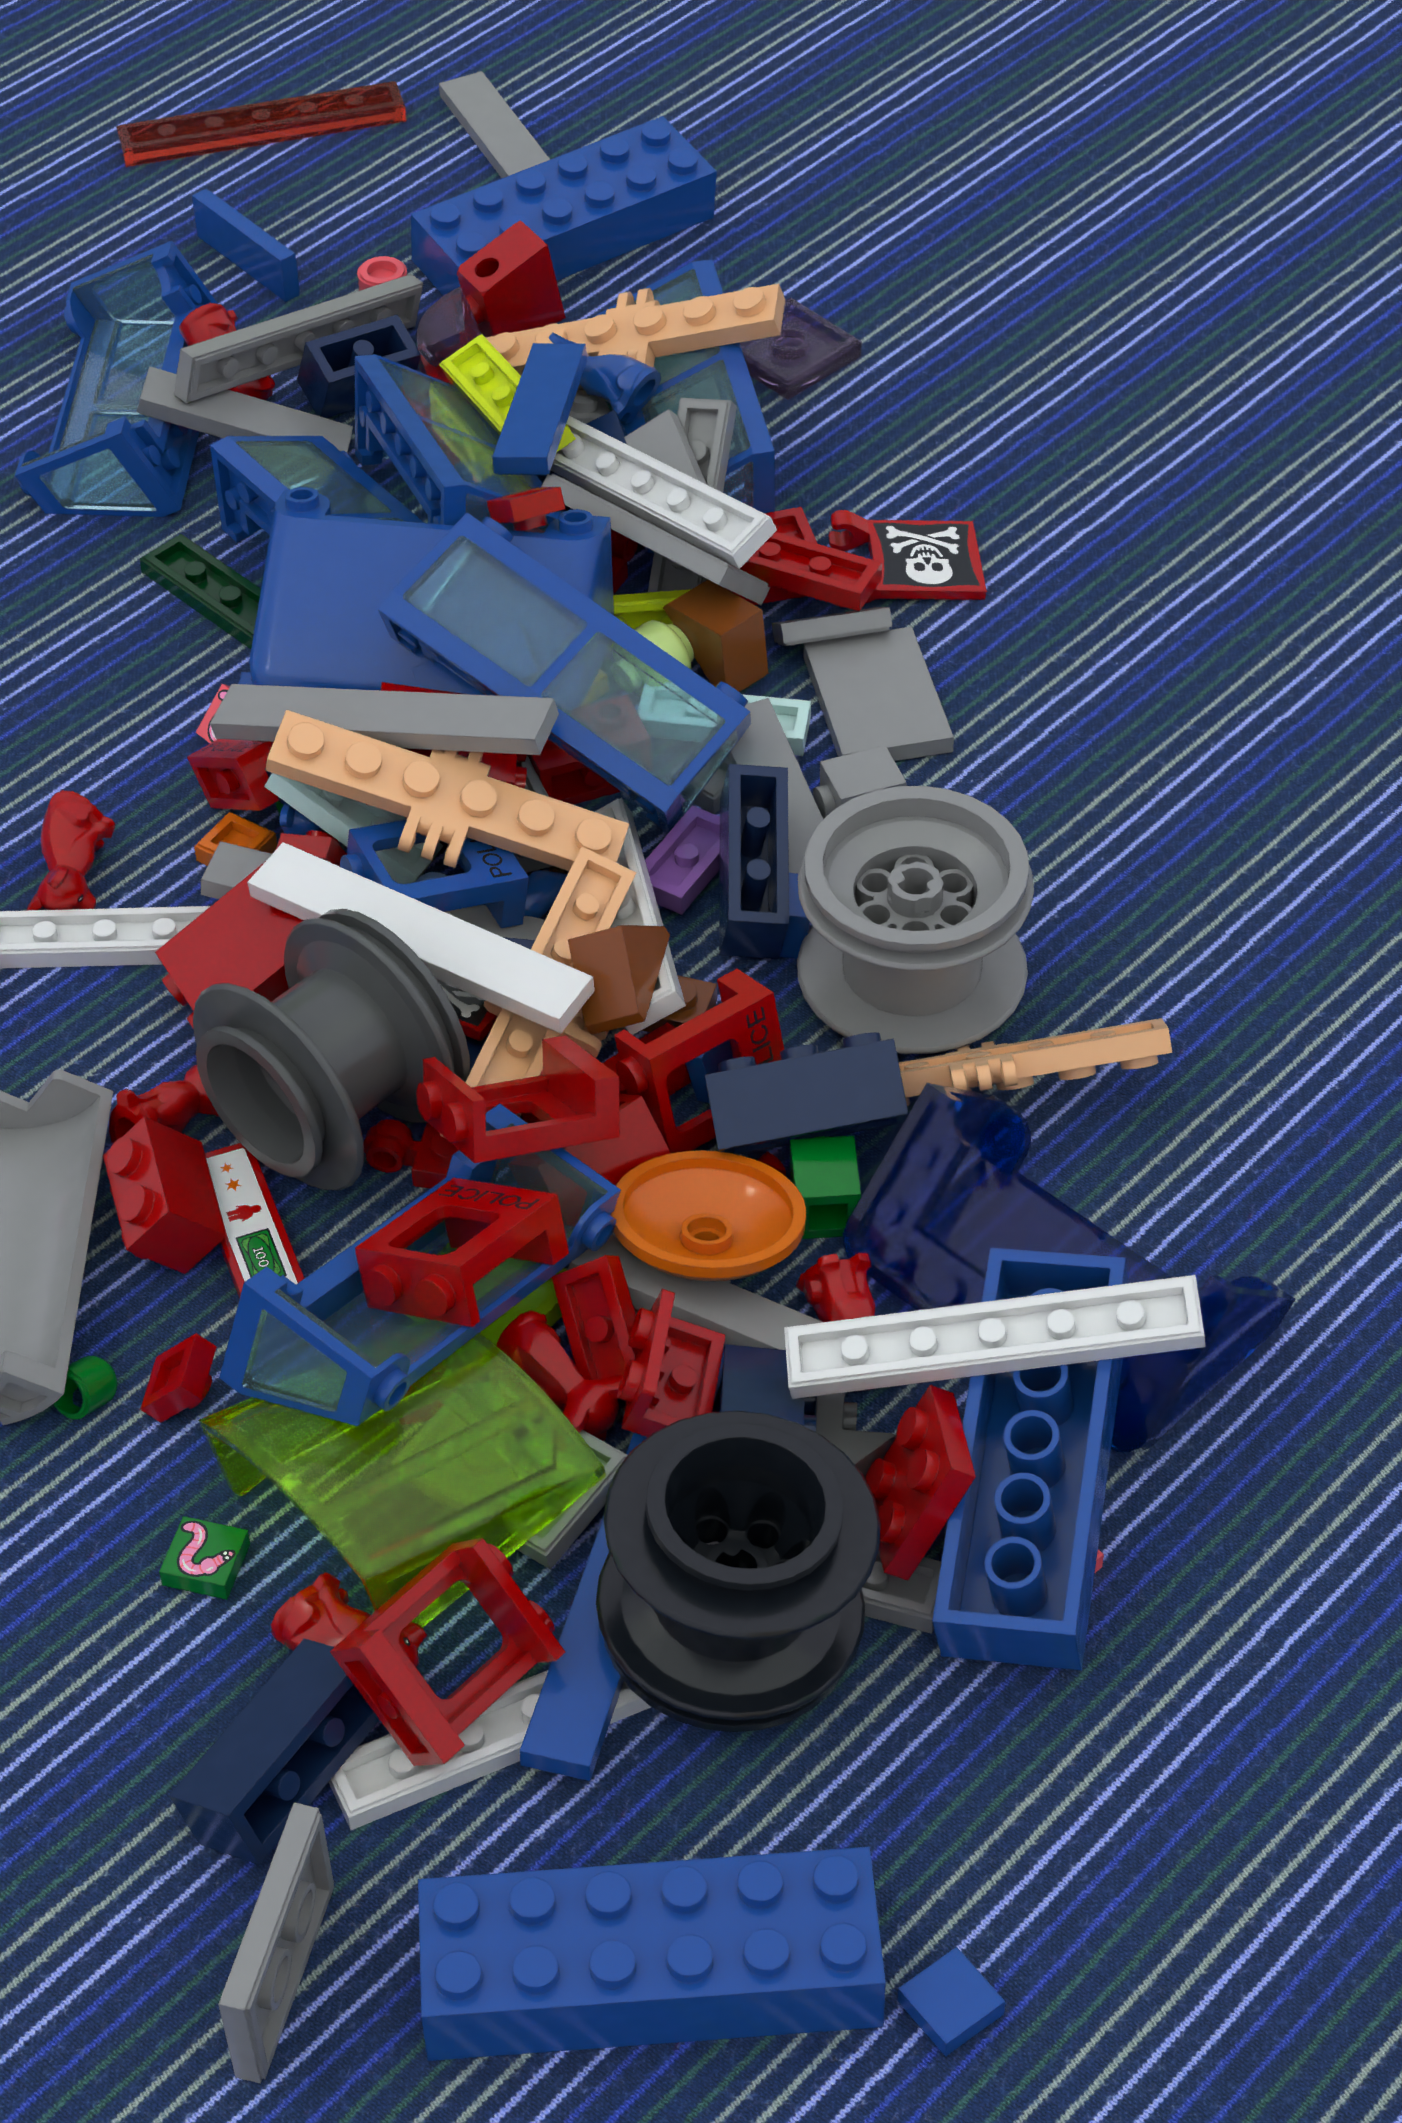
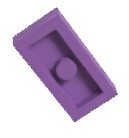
(685, 860)

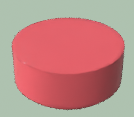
(379, 270)

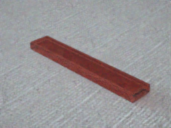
(261, 123)

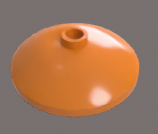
(708, 1215)

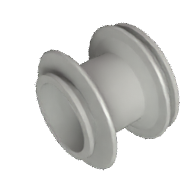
(914, 918)

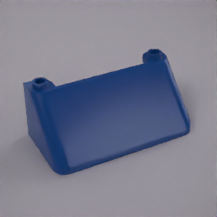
(333, 572)

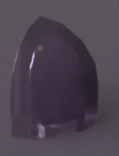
(446, 327)

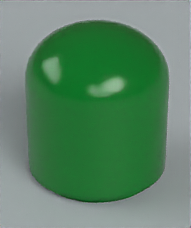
(96, 1382)

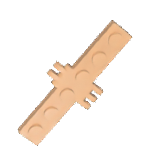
(658, 330)
(440, 795)
(583, 906)
(1016, 1063)

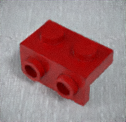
(672, 1369)

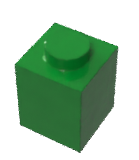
(828, 1181)

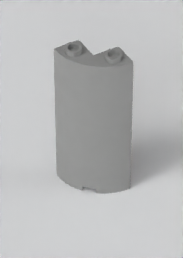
(46, 1214)

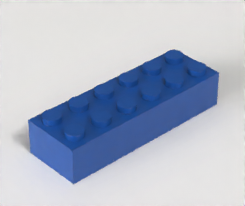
(580, 204)
(1030, 1523)
(649, 1953)

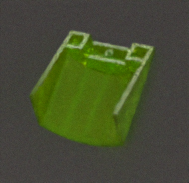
(453, 1462)

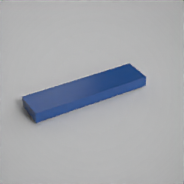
(539, 409)

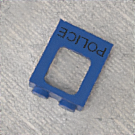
(489, 877)

